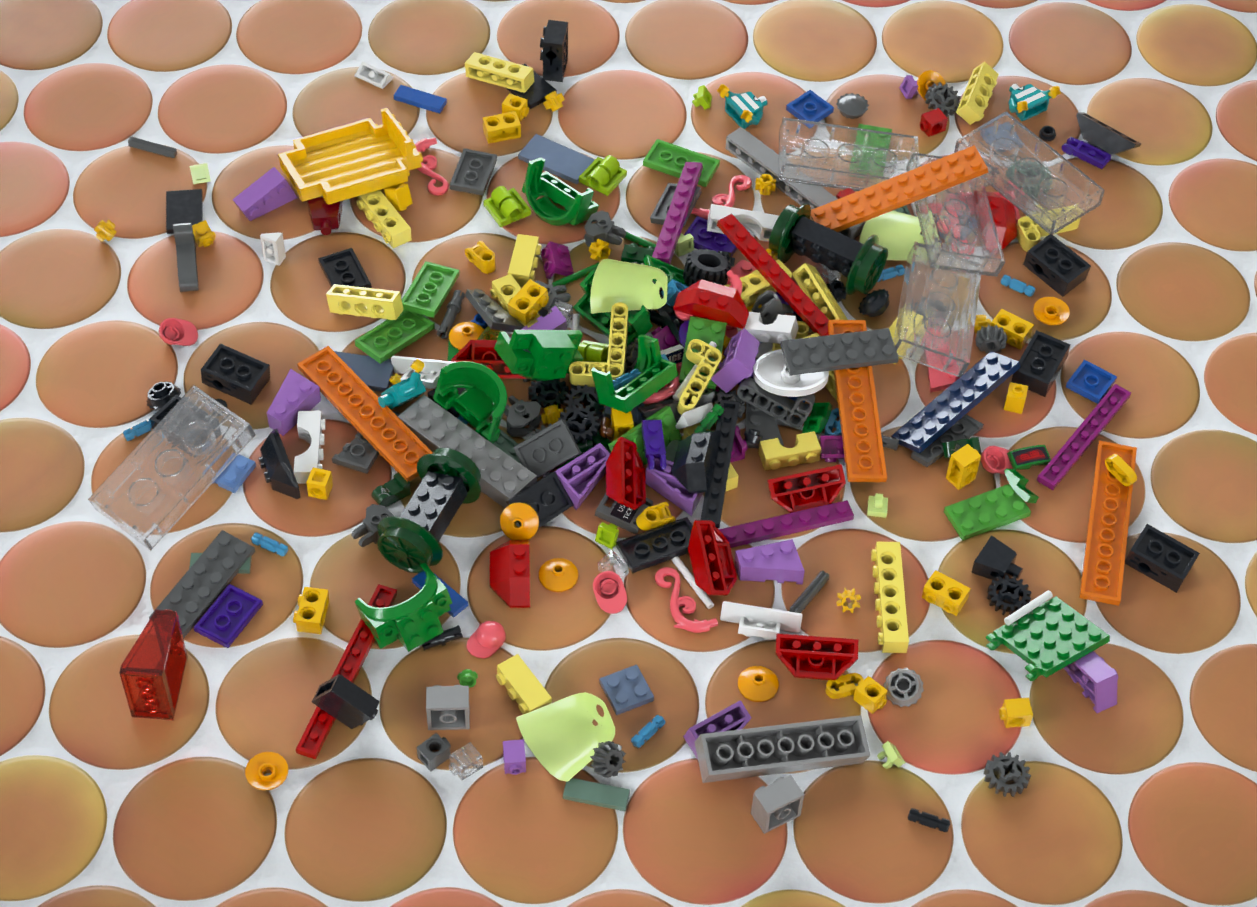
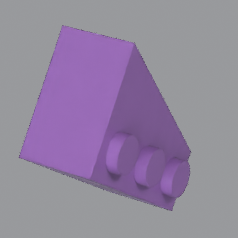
(265, 195)
(583, 474)
(770, 562)
(731, 718)

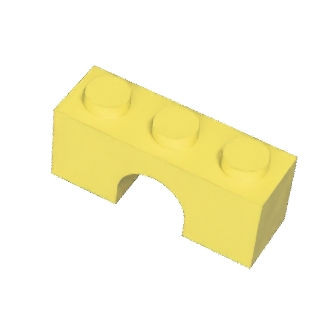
(776, 456)

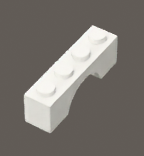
(757, 222)
(310, 429)

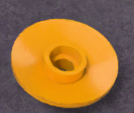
(926, 80)
(1051, 311)
(463, 333)
(523, 513)
(555, 580)
(756, 690)
(266, 763)

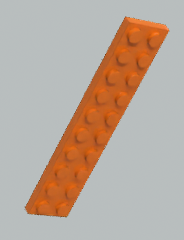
(901, 190)
(361, 408)
(859, 415)
(1107, 528)

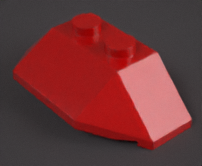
(1004, 218)
(713, 303)
(484, 353)
(626, 475)
(807, 488)
(711, 559)
(511, 573)
(816, 656)

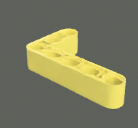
(616, 351)

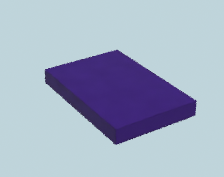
(709, 240)
(228, 616)

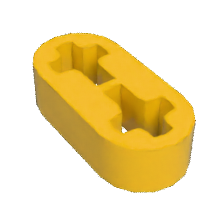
(1120, 470)
(844, 684)

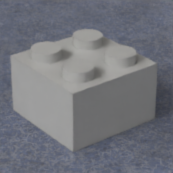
(448, 707)
(777, 803)

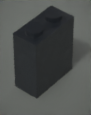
(346, 701)

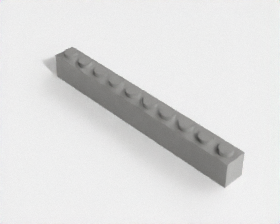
(765, 161)

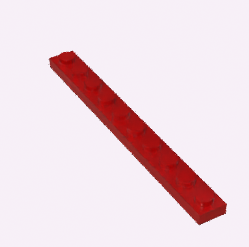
(774, 274)
(348, 667)

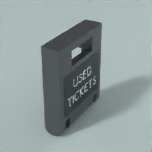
(621, 515)

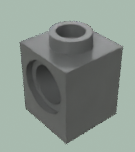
(433, 759)

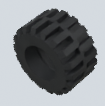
(706, 266)

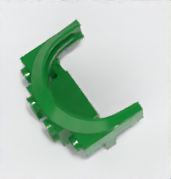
(549, 352)
(412, 620)

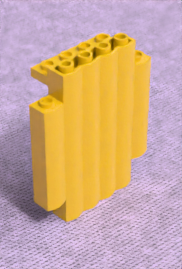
(351, 160)

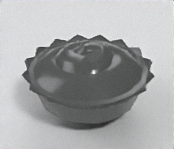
(852, 105)

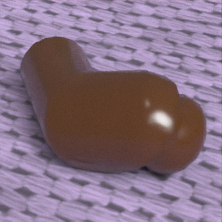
(604, 429)

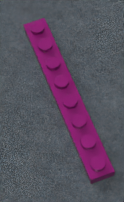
(677, 211)
(1083, 437)
(788, 524)

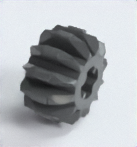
(991, 339)
(608, 759)

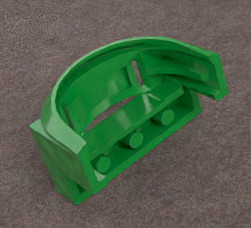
(577, 205)
(638, 320)
(654, 375)

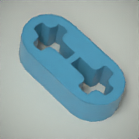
(832, 423)

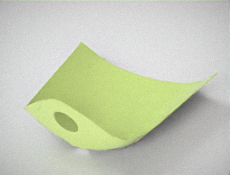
(895, 232)
(628, 284)
(564, 734)

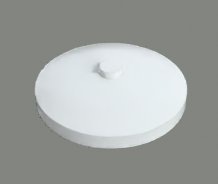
(773, 376)

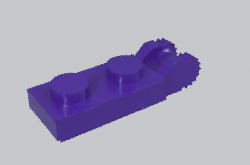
(1086, 152)
(654, 442)

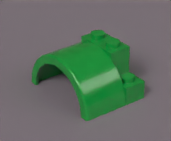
(480, 402)

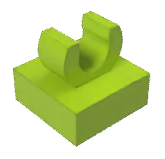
(702, 98)
(607, 535)

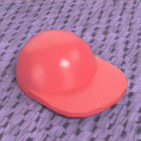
(178, 332)
(995, 460)
(610, 592)
(486, 639)

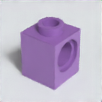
(514, 756)

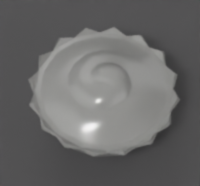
(903, 687)

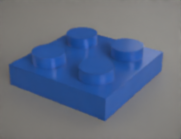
(810, 107)
(1091, 381)

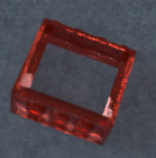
(155, 668)

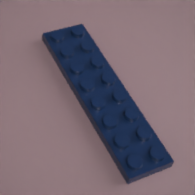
(955, 401)

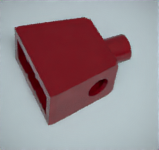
(324, 216)

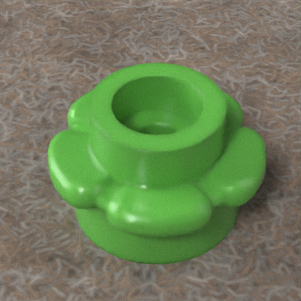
(467, 678)

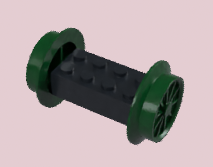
(856, 261)
(414, 537)

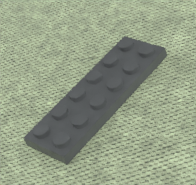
(839, 351)
(206, 579)

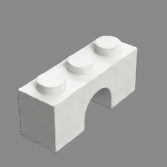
(782, 329)

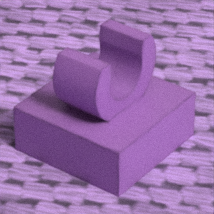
(909, 87)

